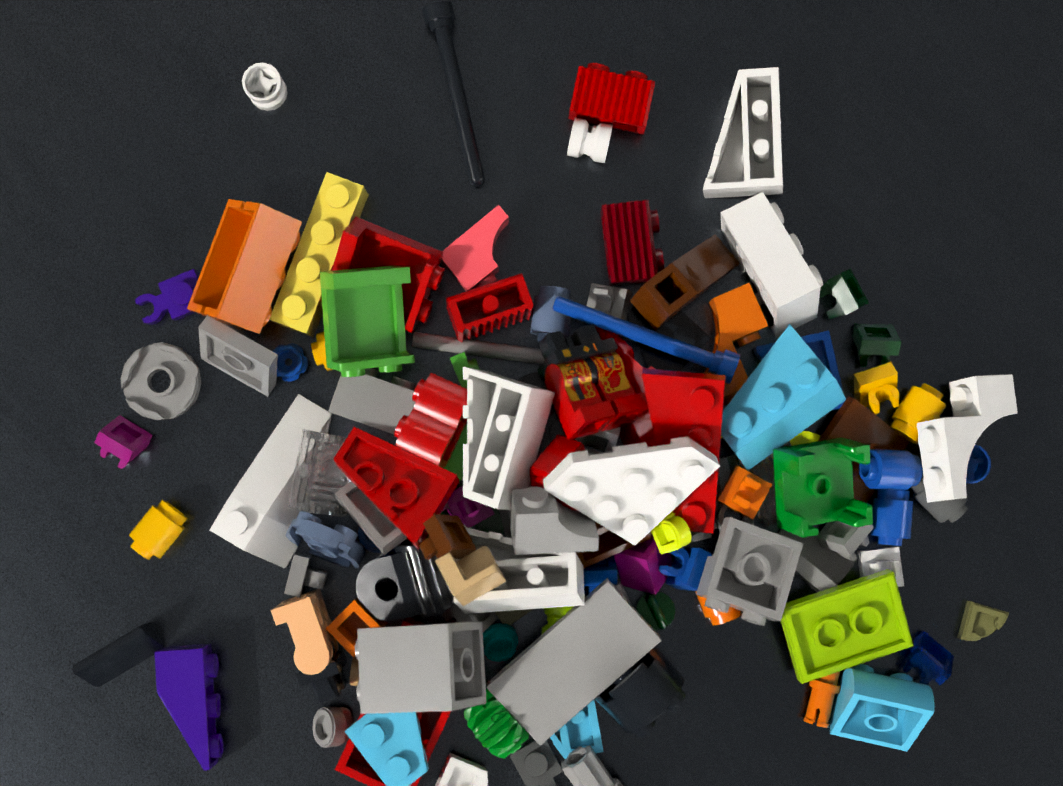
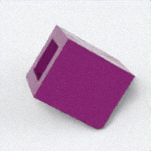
(640, 567)

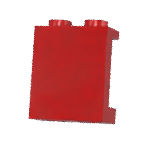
(374, 246)

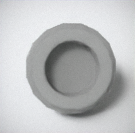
(330, 725)

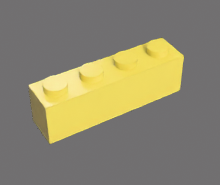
(300, 296)

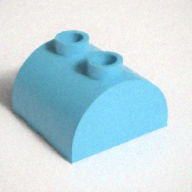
(880, 708)

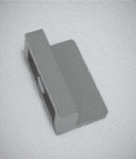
(818, 565)

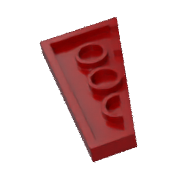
(692, 408)

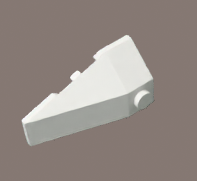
(258, 508)

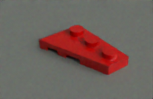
(396, 481)

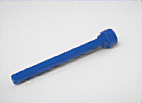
(718, 363)

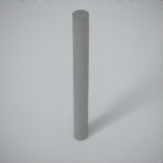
(477, 348)

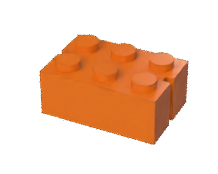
(245, 265)

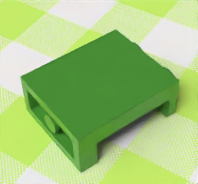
(365, 319)

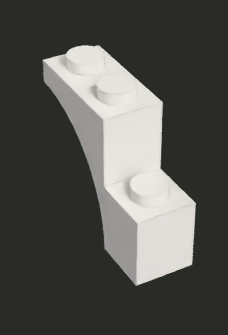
(949, 441)

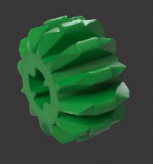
(495, 727)

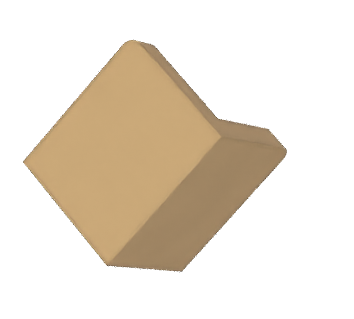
(471, 575)

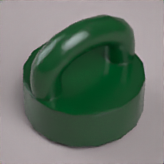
(656, 609)

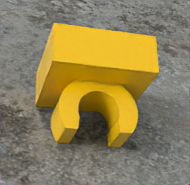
(877, 386)

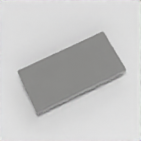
(573, 662)

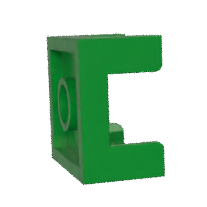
(817, 485)

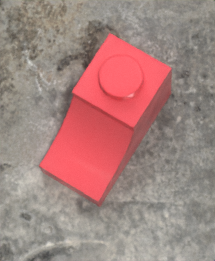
(472, 253)

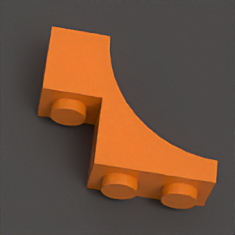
(738, 319)

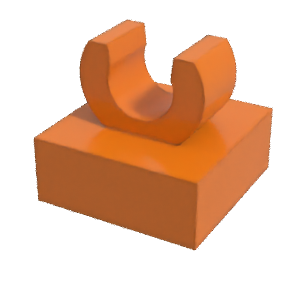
(744, 492)

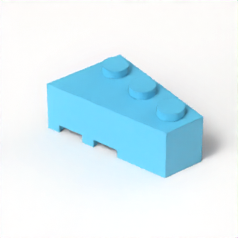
(779, 400)

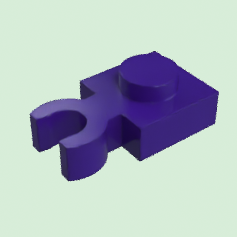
(174, 297)

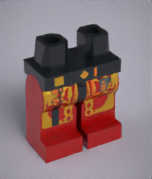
(588, 383)

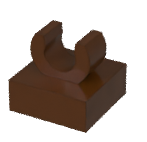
(446, 536)

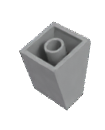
(420, 668)

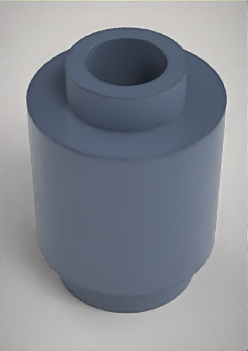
(544, 318)

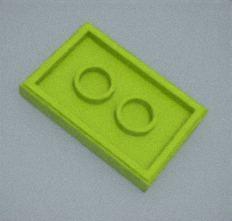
(845, 626)

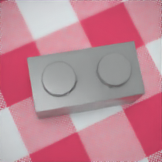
(373, 400)

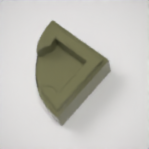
(980, 621)

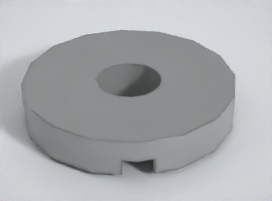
(183, 387)

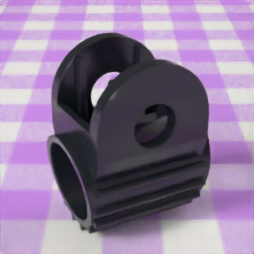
(403, 585)

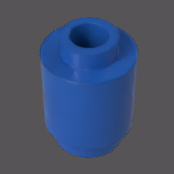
(891, 470)
(892, 516)

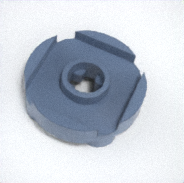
(329, 544)

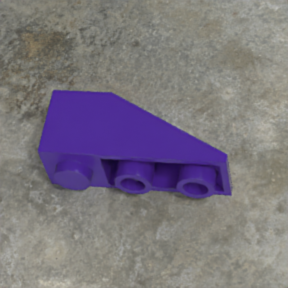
(188, 694)

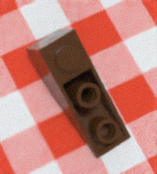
(683, 281)

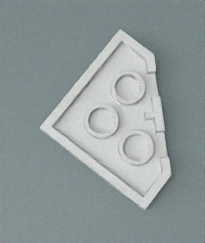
(632, 484)

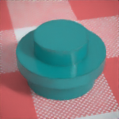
(499, 642)

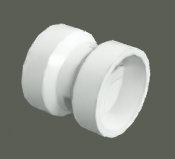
(260, 79)
(589, 140)

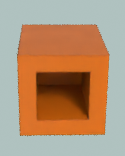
(345, 625)

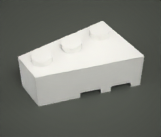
(502, 435)

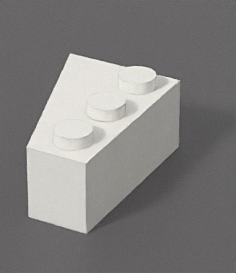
(749, 143)
(773, 262)
(531, 579)

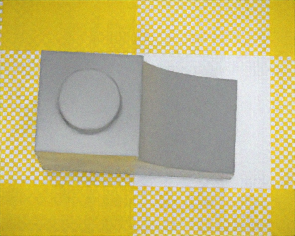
(547, 526)

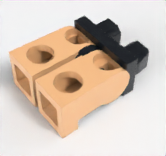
(315, 647)

